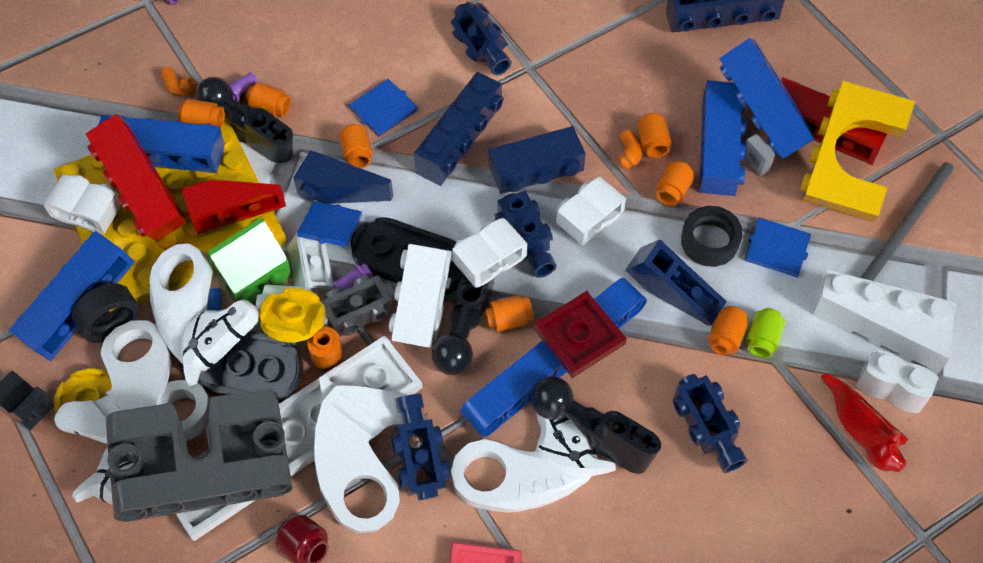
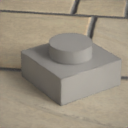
(759, 155)

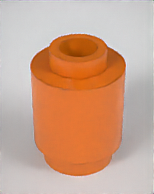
(269, 98)
(201, 113)
(654, 135)
(356, 145)
(674, 183)
(509, 313)
(728, 330)
(325, 348)

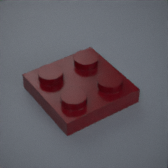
(579, 334)

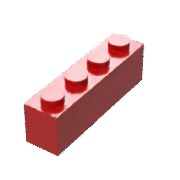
(858, 142)
(136, 178)

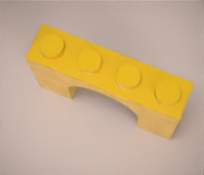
(852, 108)

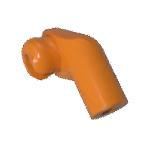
(174, 85)
(633, 150)

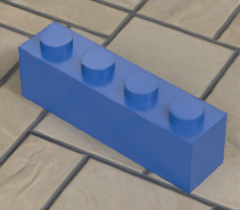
(767, 98)
(721, 140)
(178, 143)
(49, 320)

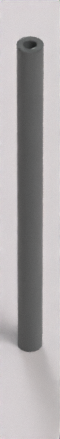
(908, 222)

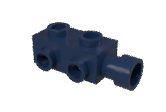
(481, 37)
(523, 216)
(710, 417)
(421, 458)

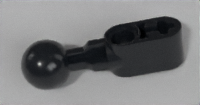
(260, 127)
(453, 352)
(611, 433)

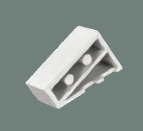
(420, 295)

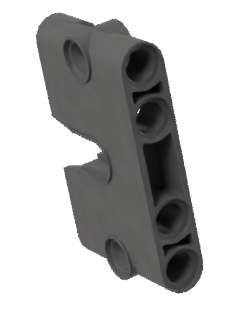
(172, 481)

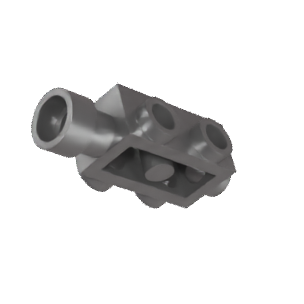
(357, 306)

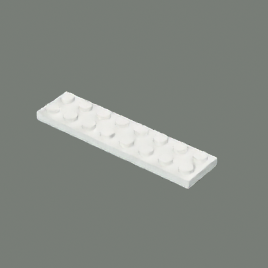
(373, 367)

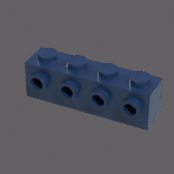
(703, 14)
(458, 128)

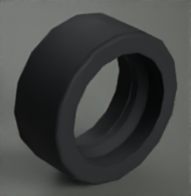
(712, 216)
(97, 302)

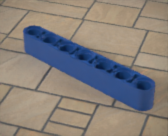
(513, 387)

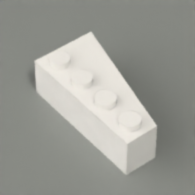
(889, 316)

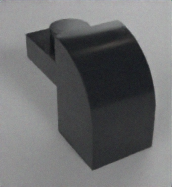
(22, 401)

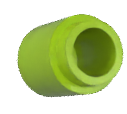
(765, 332)

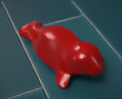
(867, 426)

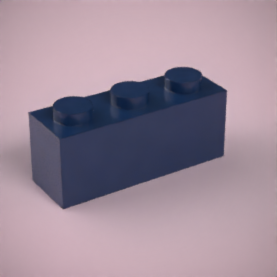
(536, 160)

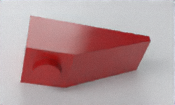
(224, 202)

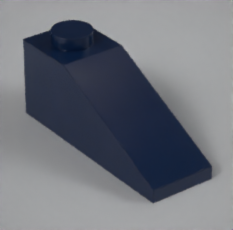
(337, 182)
(675, 282)

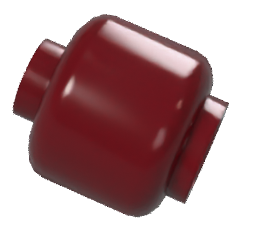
(302, 540)

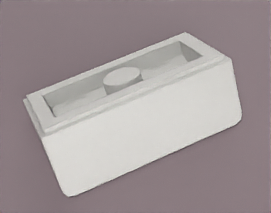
(310, 265)

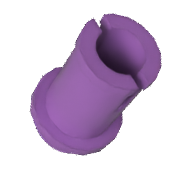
(242, 85)
(348, 280)

